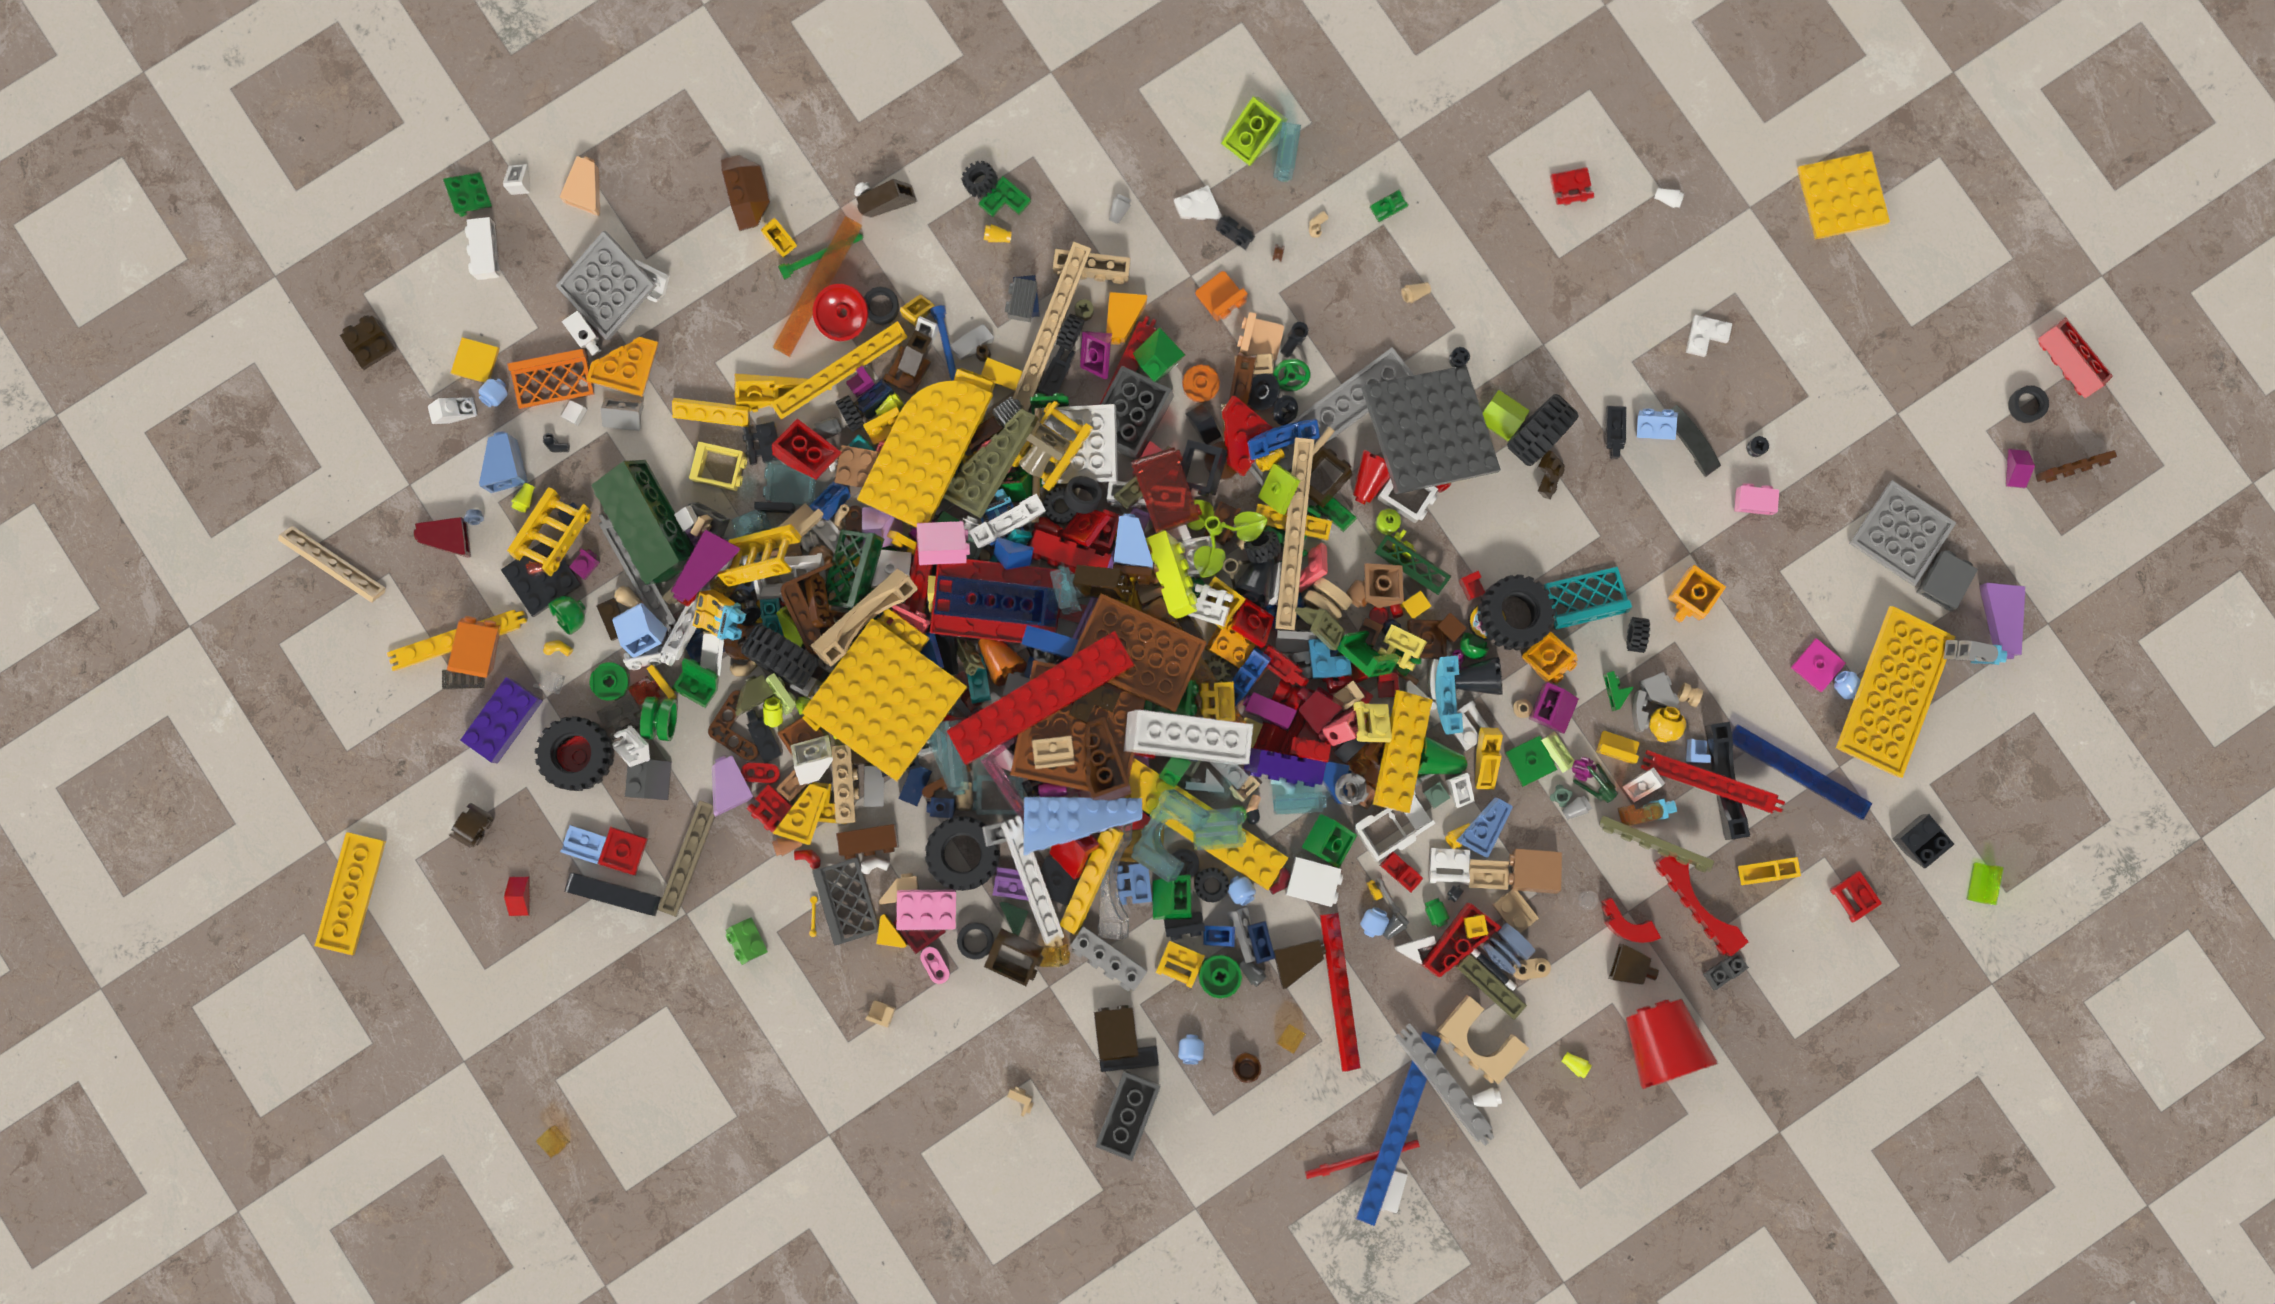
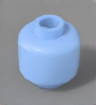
(493, 392)
(1847, 684)
(1241, 890)
(1374, 922)
(1191, 1049)

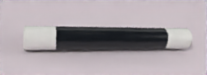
(1493, 969)

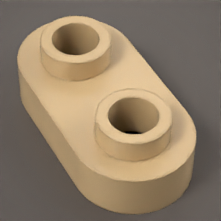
(1531, 969)

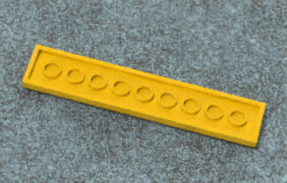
(1253, 860)

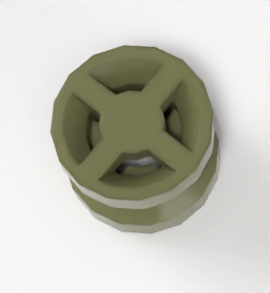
(1083, 313)

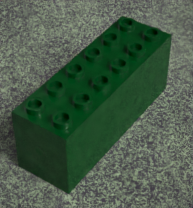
(644, 520)

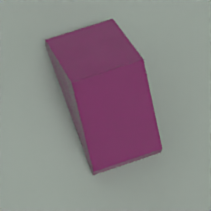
(2019, 468)

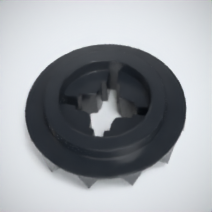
(1288, 403)
(1189, 856)

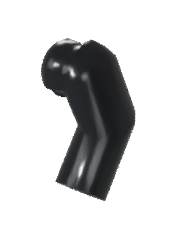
(553, 445)

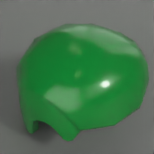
(1473, 646)

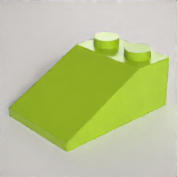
(1253, 130)

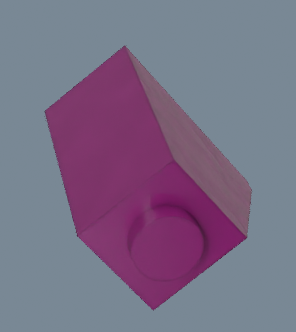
(1269, 710)

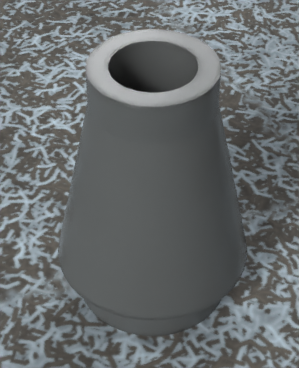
(1396, 924)
(1253, 973)

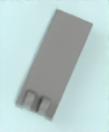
(1241, 920)

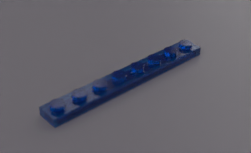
(1800, 772)

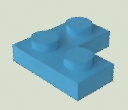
(1325, 666)

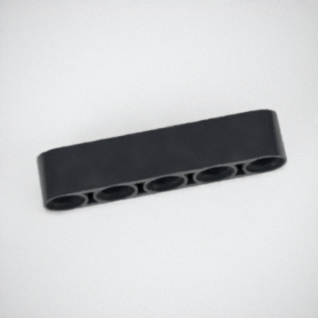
(612, 894)

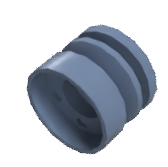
(1509, 948)

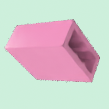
(942, 543)

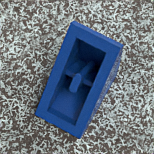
(1012, 554)
(1219, 936)

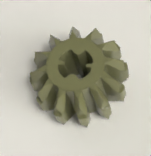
(1217, 664)

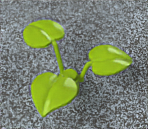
(1248, 527)

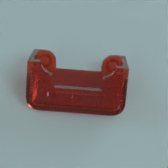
(1165, 490)

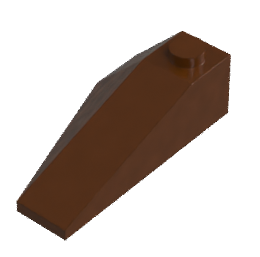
(1103, 765)

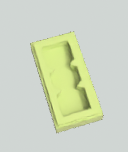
(1558, 751)

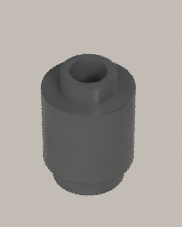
(827, 428)

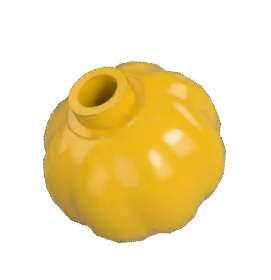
(1667, 724)

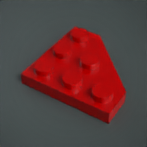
(1240, 427)

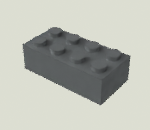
(1128, 1115)

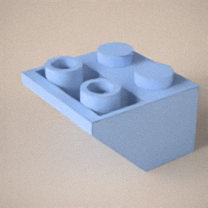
(639, 630)

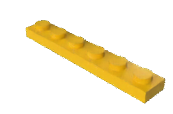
(1091, 880)

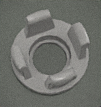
(1360, 794)

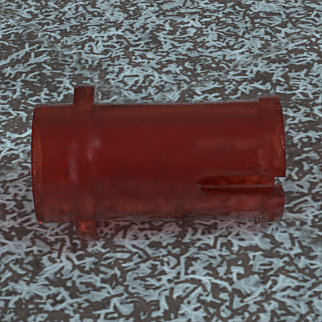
(534, 567)

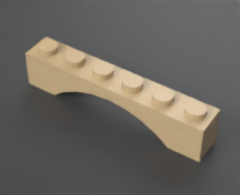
(836, 640)

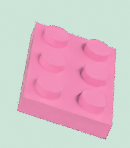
(926, 909)

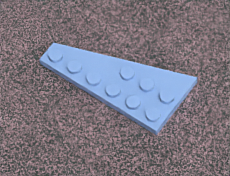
(1065, 819)

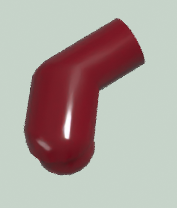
(1283, 881)

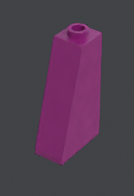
(703, 564)

